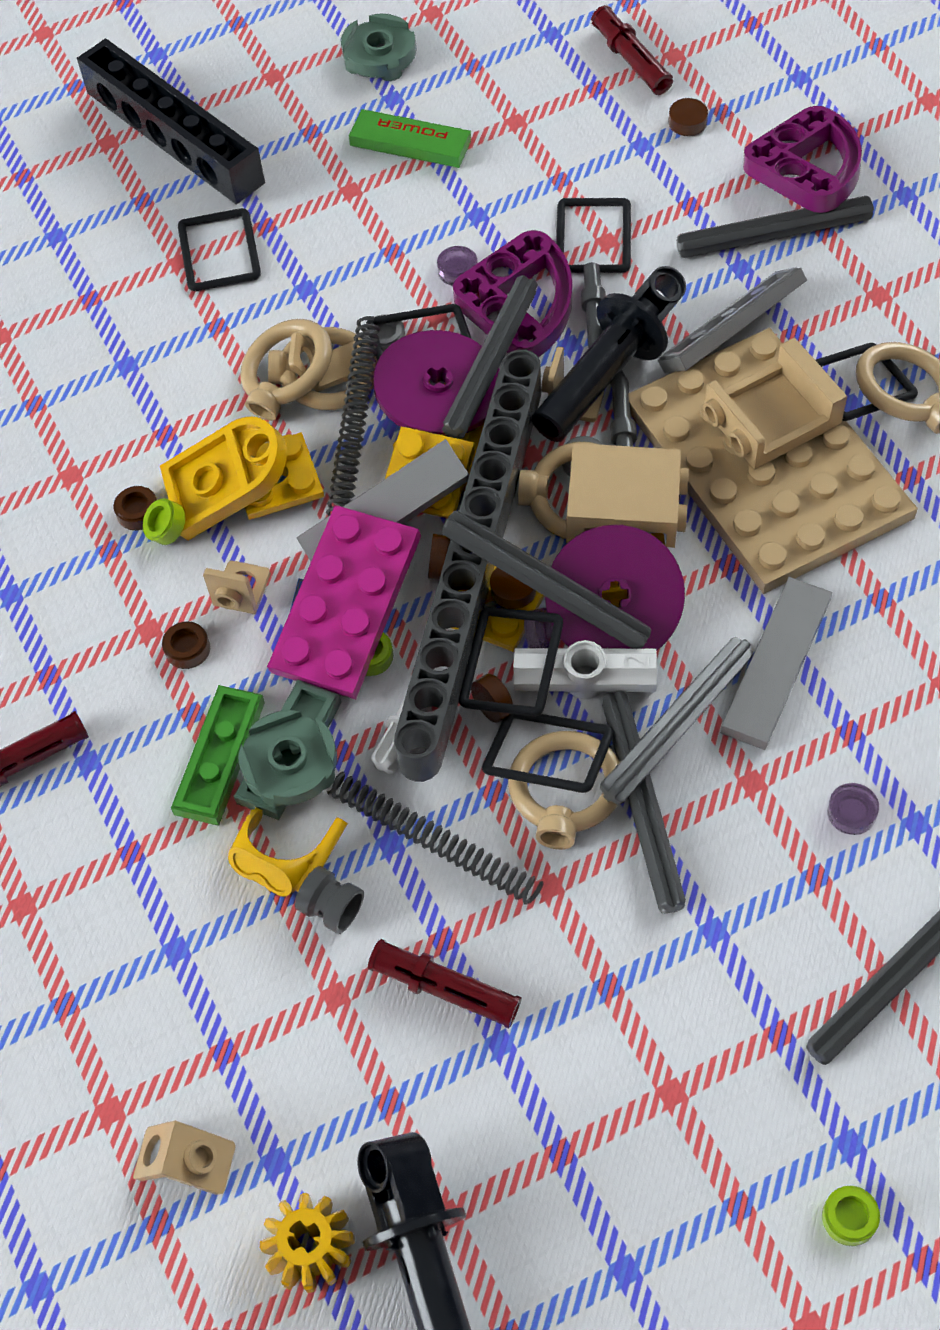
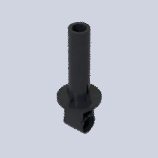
(629, 329)
(412, 1225)

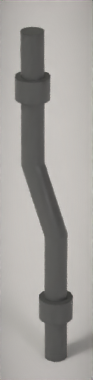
(622, 427)

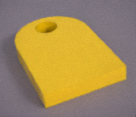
(223, 472)

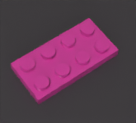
(344, 601)

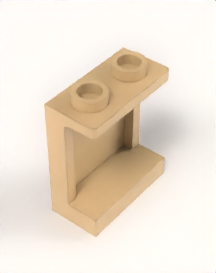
(776, 406)
(626, 488)

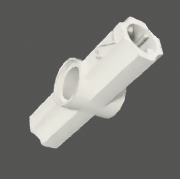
(614, 669)

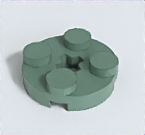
(385, 62)
(293, 783)

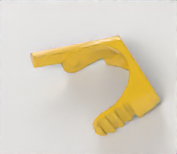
(275, 874)

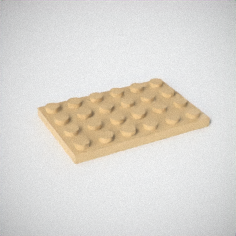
(788, 511)

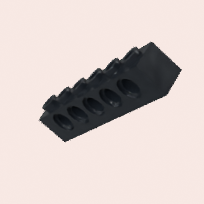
(172, 121)

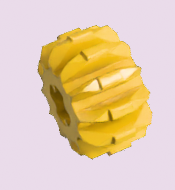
(315, 1223)

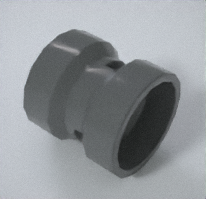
(326, 898)

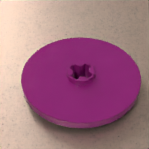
(405, 375)
(640, 567)

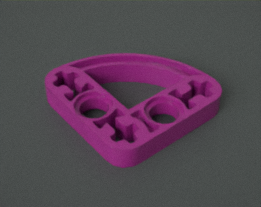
(816, 190)
(494, 289)

